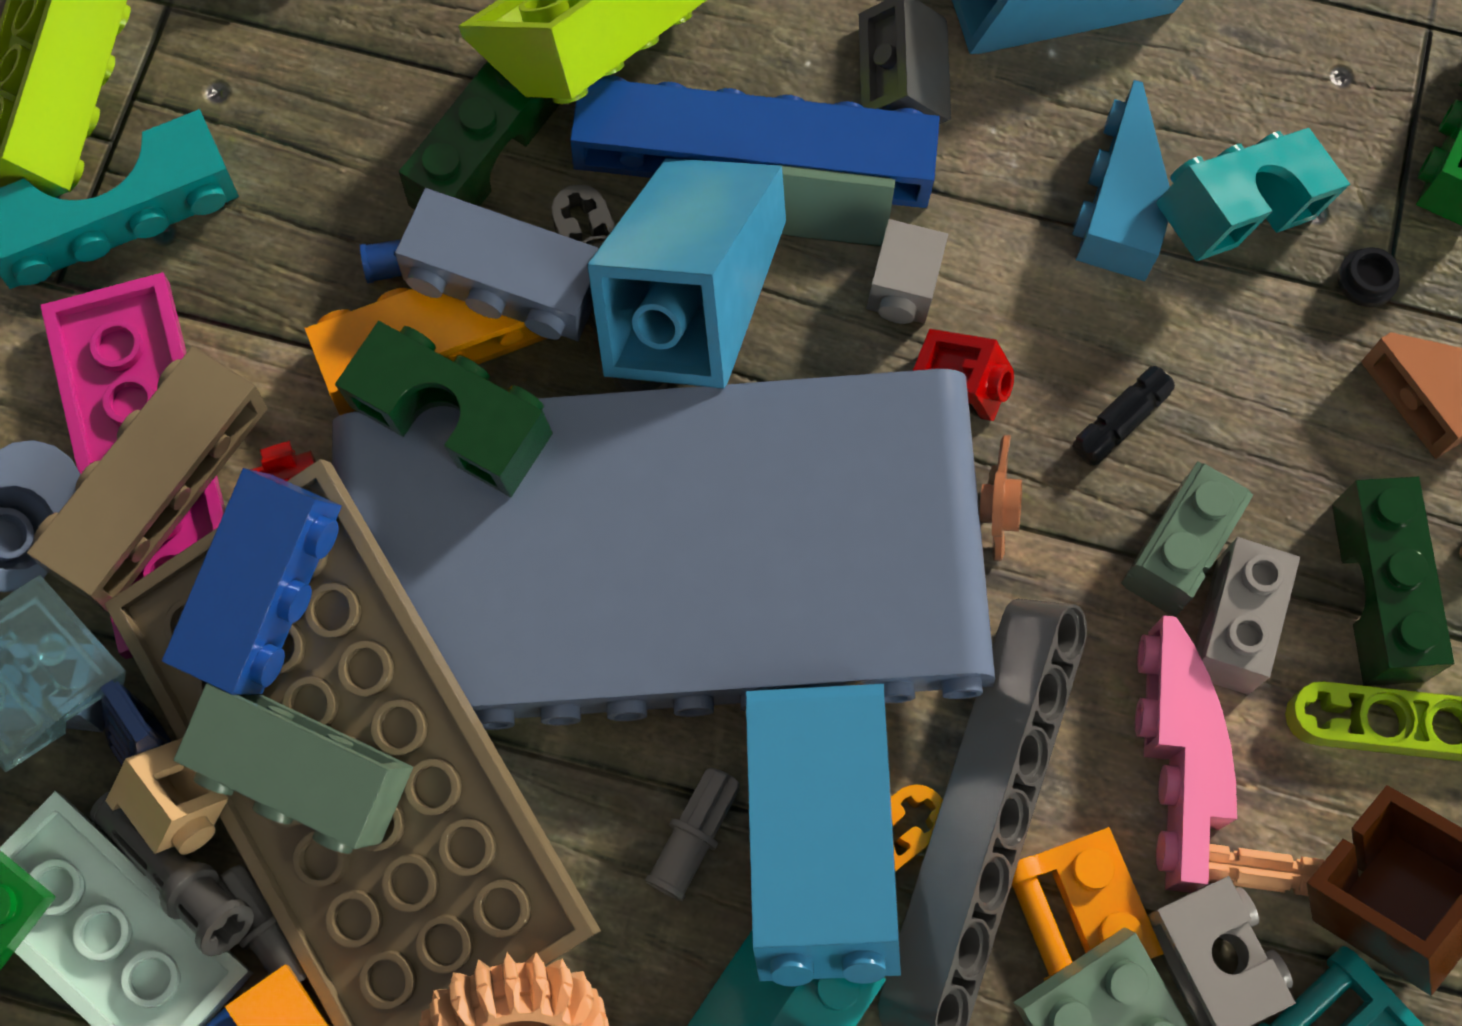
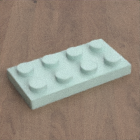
(106, 934)

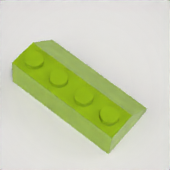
(568, 44)
(50, 79)

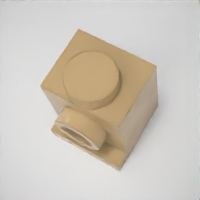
(165, 800)

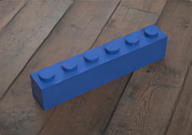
(638, 125)

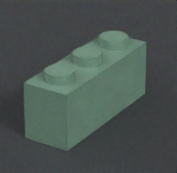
(293, 768)

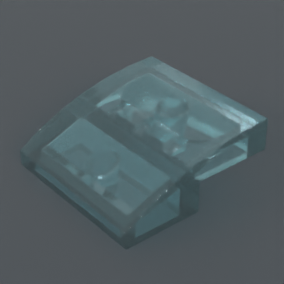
(46, 670)

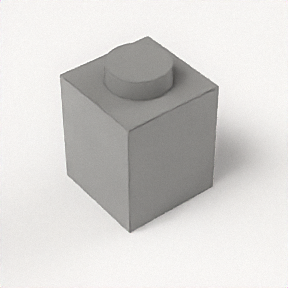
(906, 272)

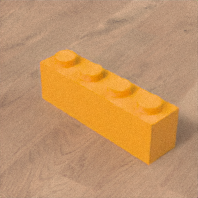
(443, 320)

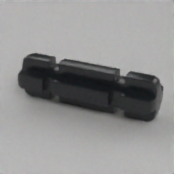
(1123, 415)

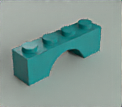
(172, 180)

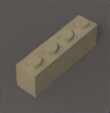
(148, 477)

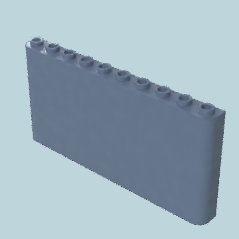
(694, 546)

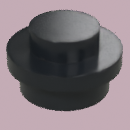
(1369, 277)

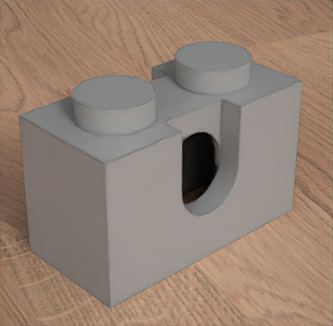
(1212, 996)

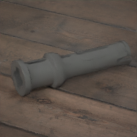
(185, 887)

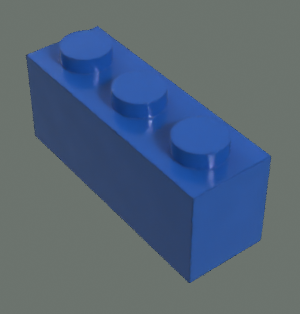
(253, 584)

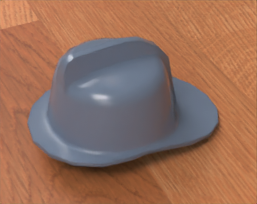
(33, 485)

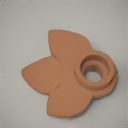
(1001, 501)

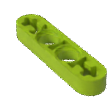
(1412, 708)

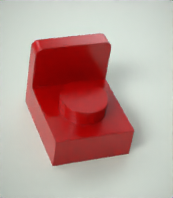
(979, 358)

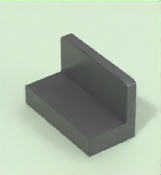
(904, 58)

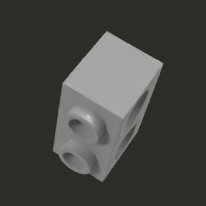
(1245, 614)

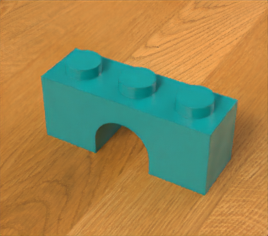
(1229, 196)

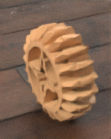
(517, 997)

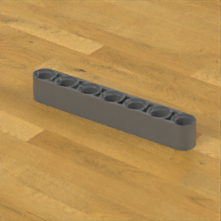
(985, 817)

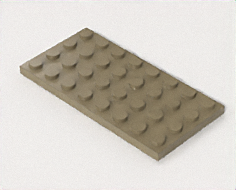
(463, 854)

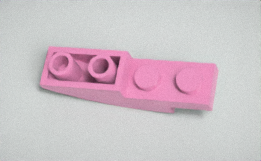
(1188, 728)

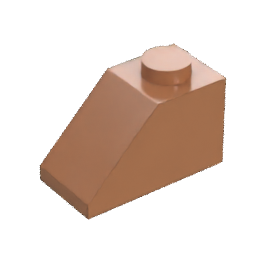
(1423, 385)

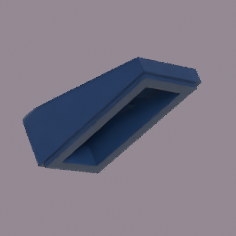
(129, 723)

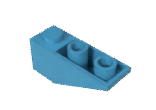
(1123, 223)

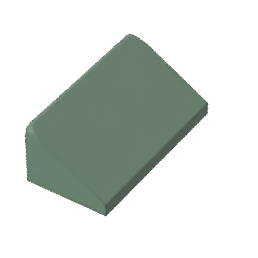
(836, 205)

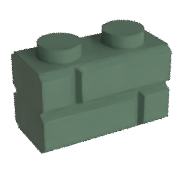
(1187, 539)

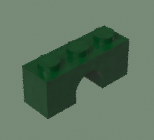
(470, 136)
(402, 376)
(1403, 617)

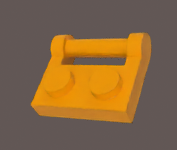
(1094, 890)

